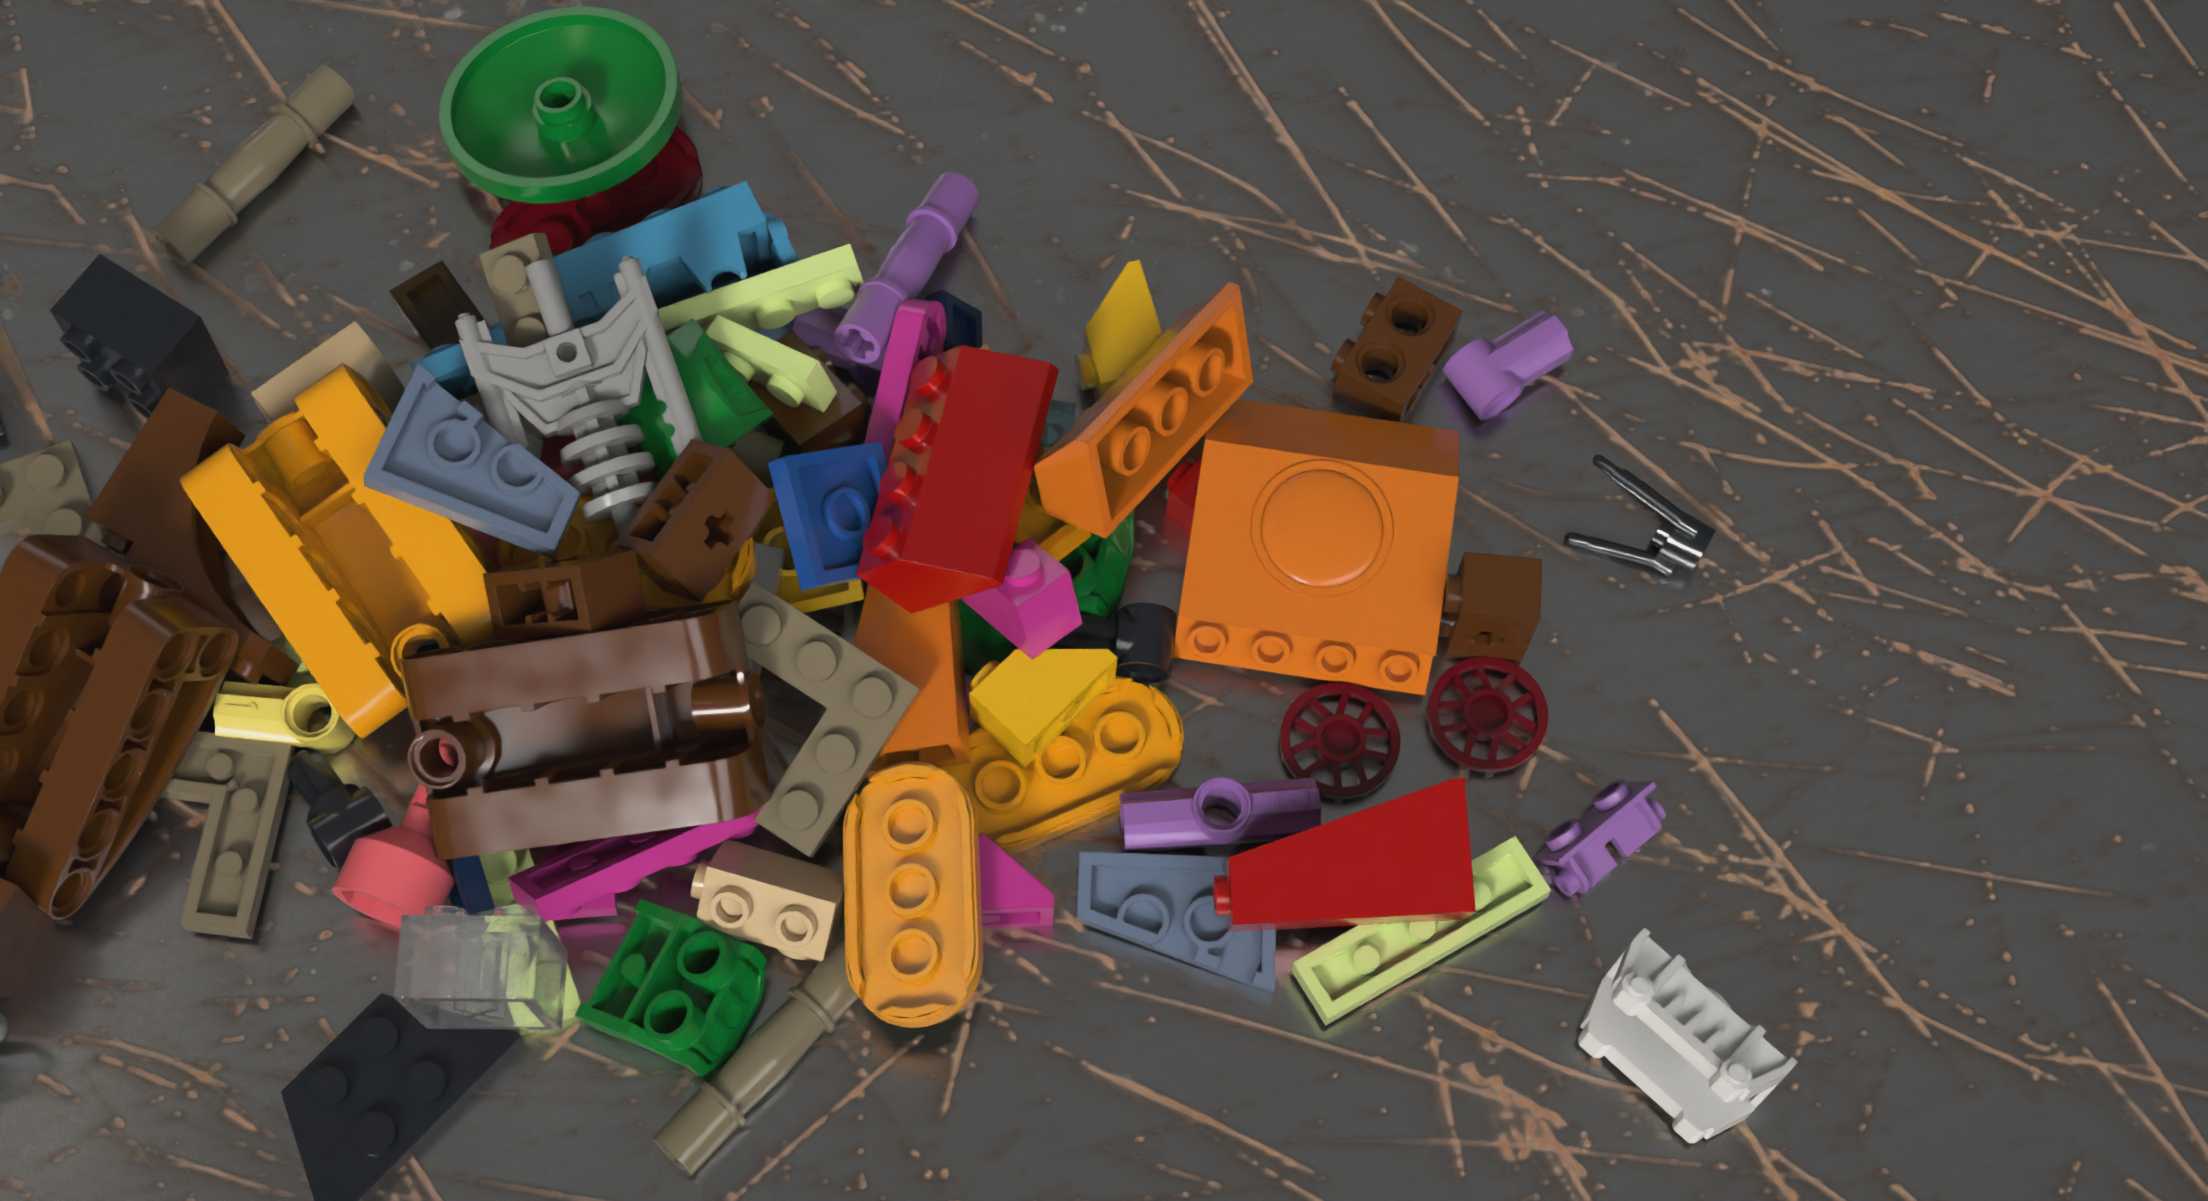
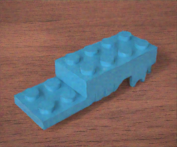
(680, 252)

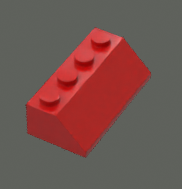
(957, 476)

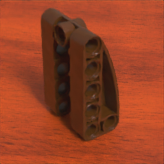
(95, 708)
(589, 732)

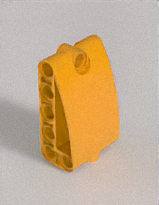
(336, 562)

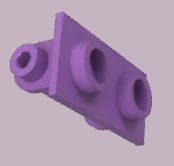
(1617, 817)

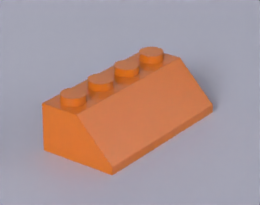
(1149, 417)

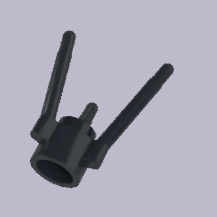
(1678, 536)

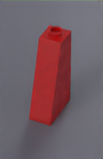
(1367, 868)

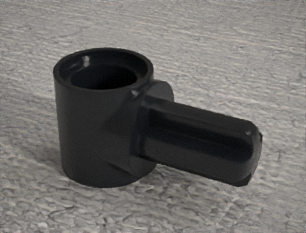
(1138, 635)
(337, 809)

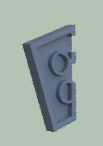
(461, 468)
(1170, 909)

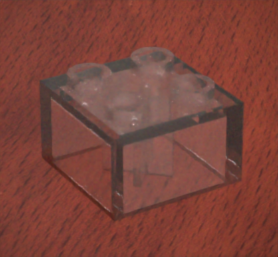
(481, 970)

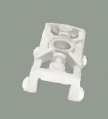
(1680, 1041)

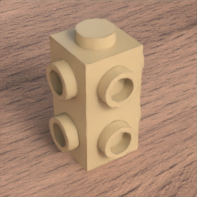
(770, 900)

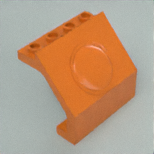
(1320, 546)

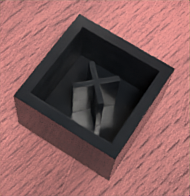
(136, 338)

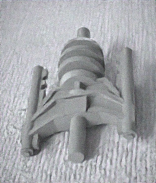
(583, 385)

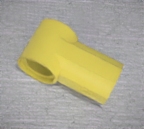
(278, 716)

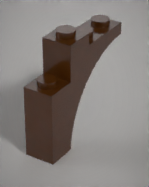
(159, 526)

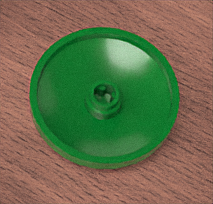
(561, 104)

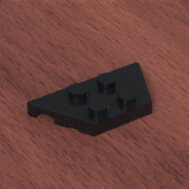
(384, 1095)

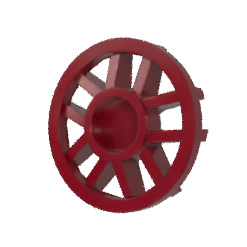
(1487, 714)
(1340, 740)

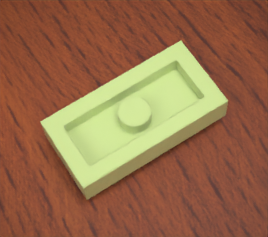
(784, 371)

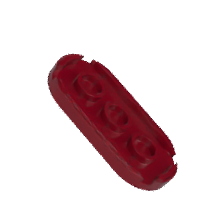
(664, 183)

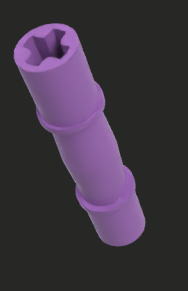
(907, 266)

